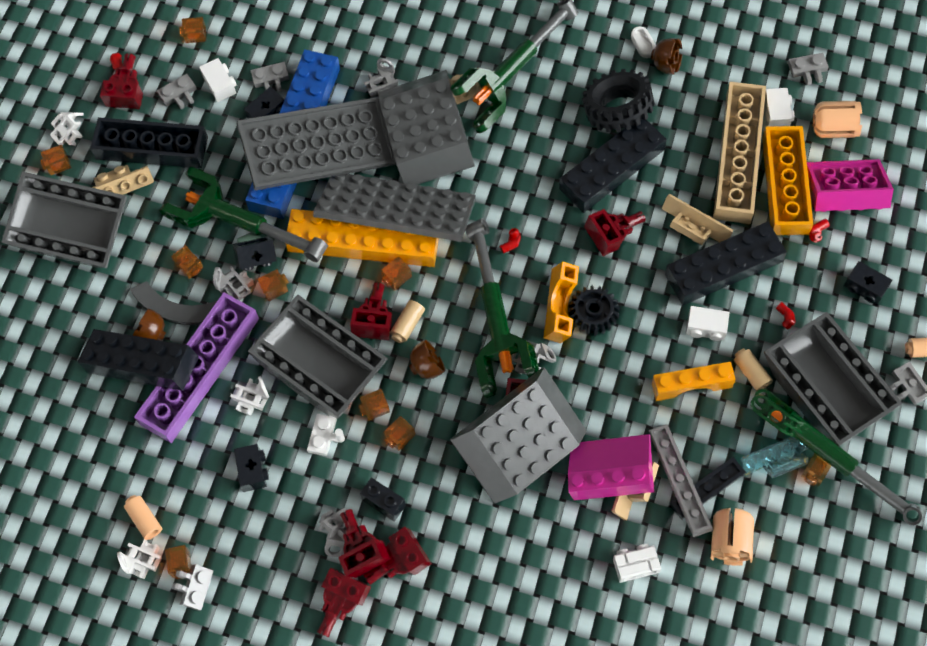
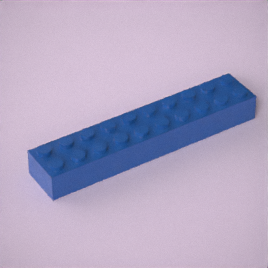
(308, 90)

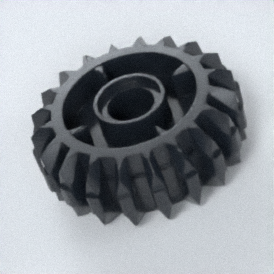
(589, 321)

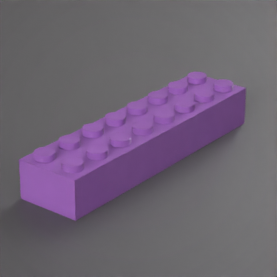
(215, 344)

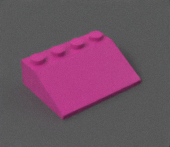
(849, 185)
(611, 468)

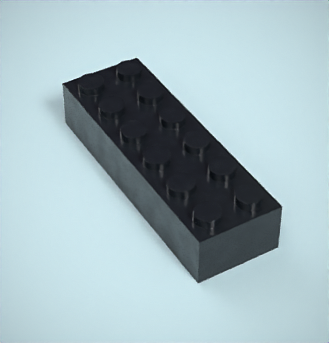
(149, 142)
(612, 164)
(725, 263)
(138, 359)

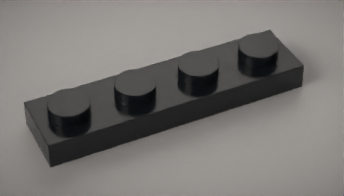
(714, 483)

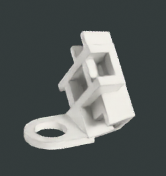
(66, 118)
(249, 401)
(142, 562)

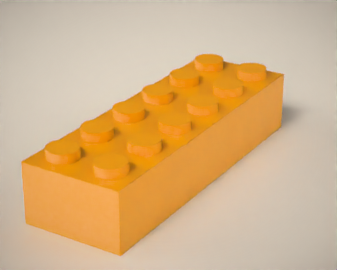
(787, 180)

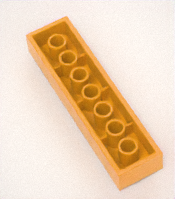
(363, 241)

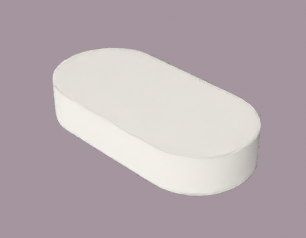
(642, 41)

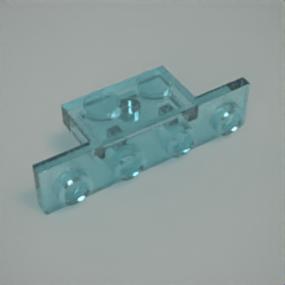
(776, 458)

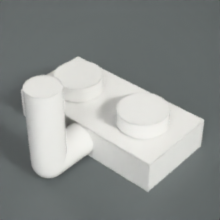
(323, 435)

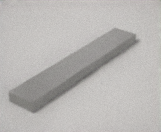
(680, 480)

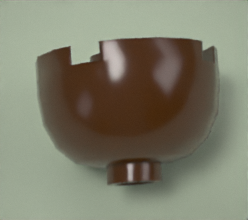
(667, 56)
(151, 326)
(425, 361)

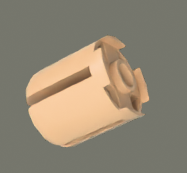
(837, 119)
(742, 536)

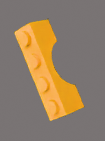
(562, 282)
(674, 383)

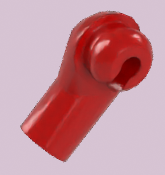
(116, 60)
(815, 233)
(513, 241)
(788, 314)

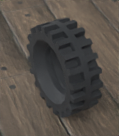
(613, 87)

